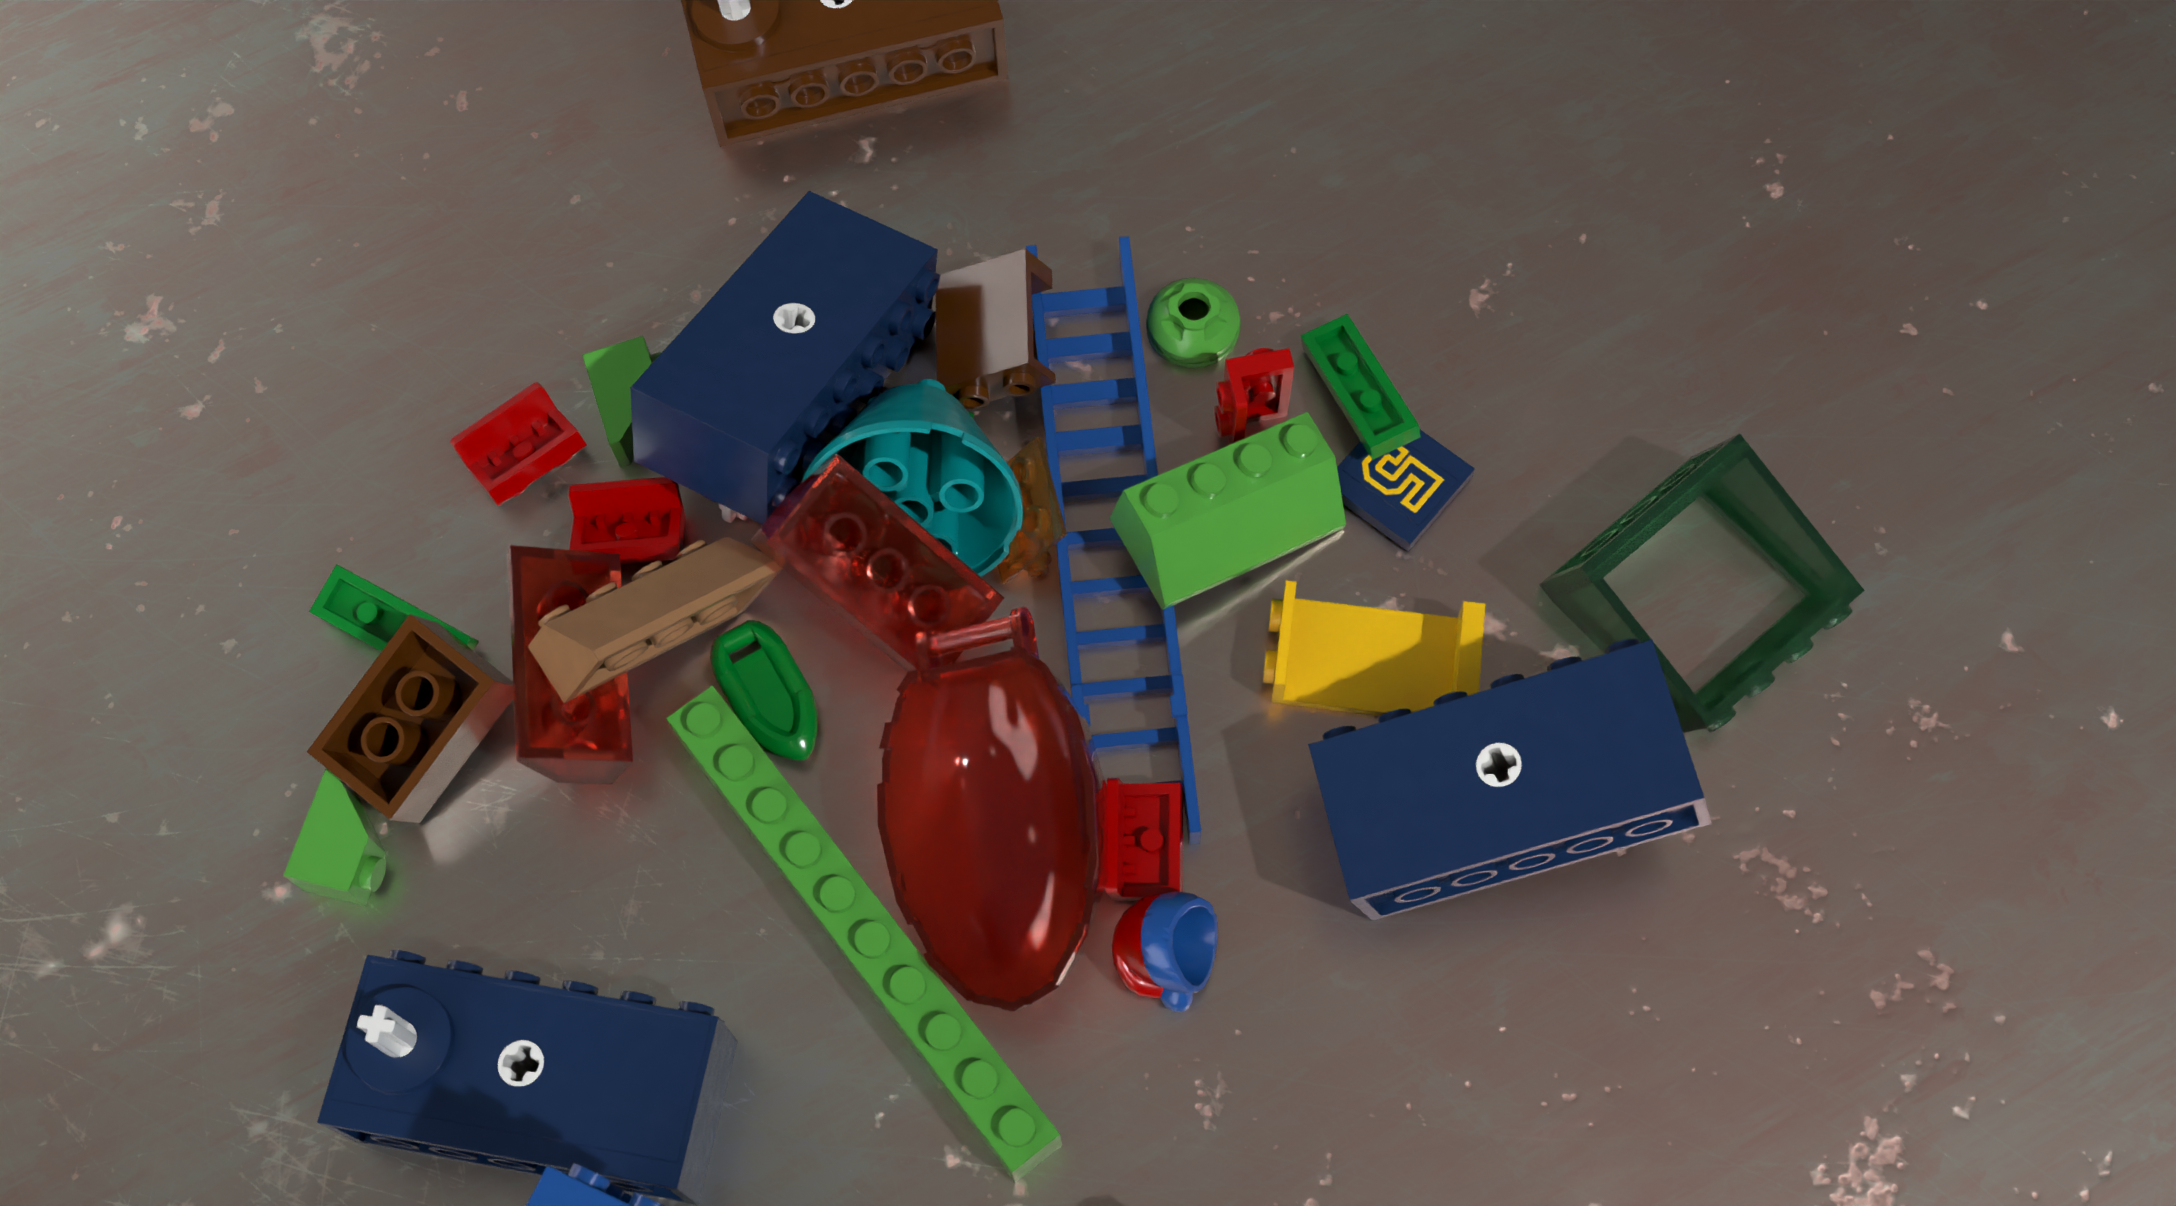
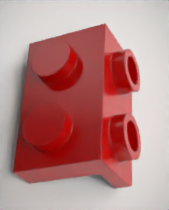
(1253, 390)
(517, 443)
(628, 518)
(1144, 839)

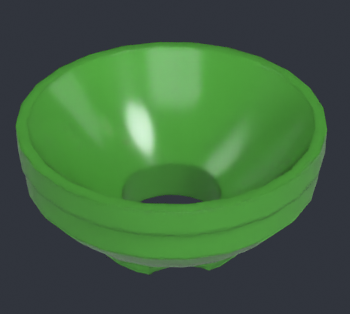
(1193, 341)

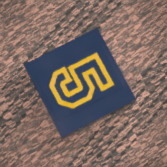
(1402, 488)

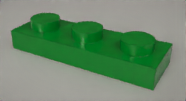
(1360, 386)
(369, 610)

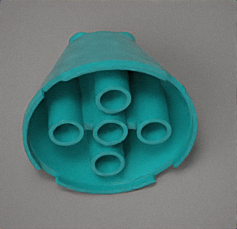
(936, 468)

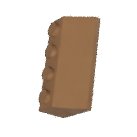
(649, 615)

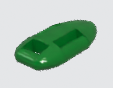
(767, 690)

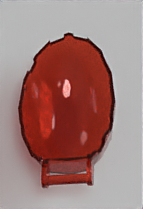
(993, 815)

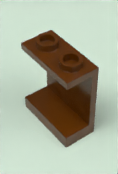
(988, 329)

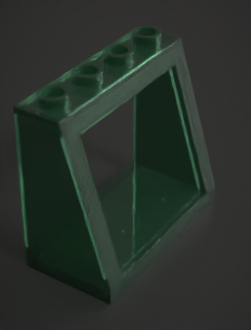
(1762, 511)

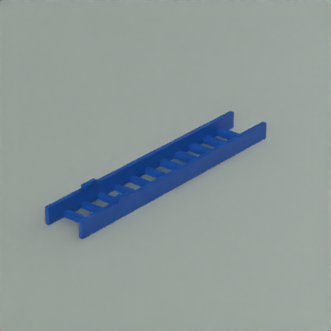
(1102, 441)

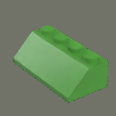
(1231, 510)

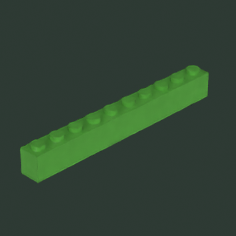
(866, 935)

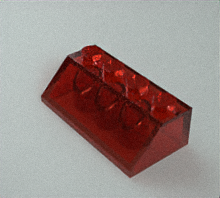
(873, 562)
(592, 733)

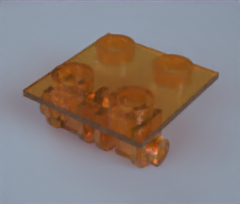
(1042, 515)

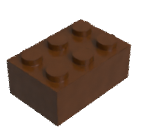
(413, 720)

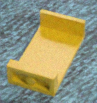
(1369, 655)

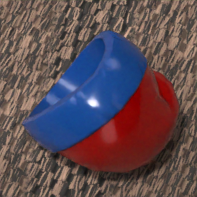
(1166, 947)

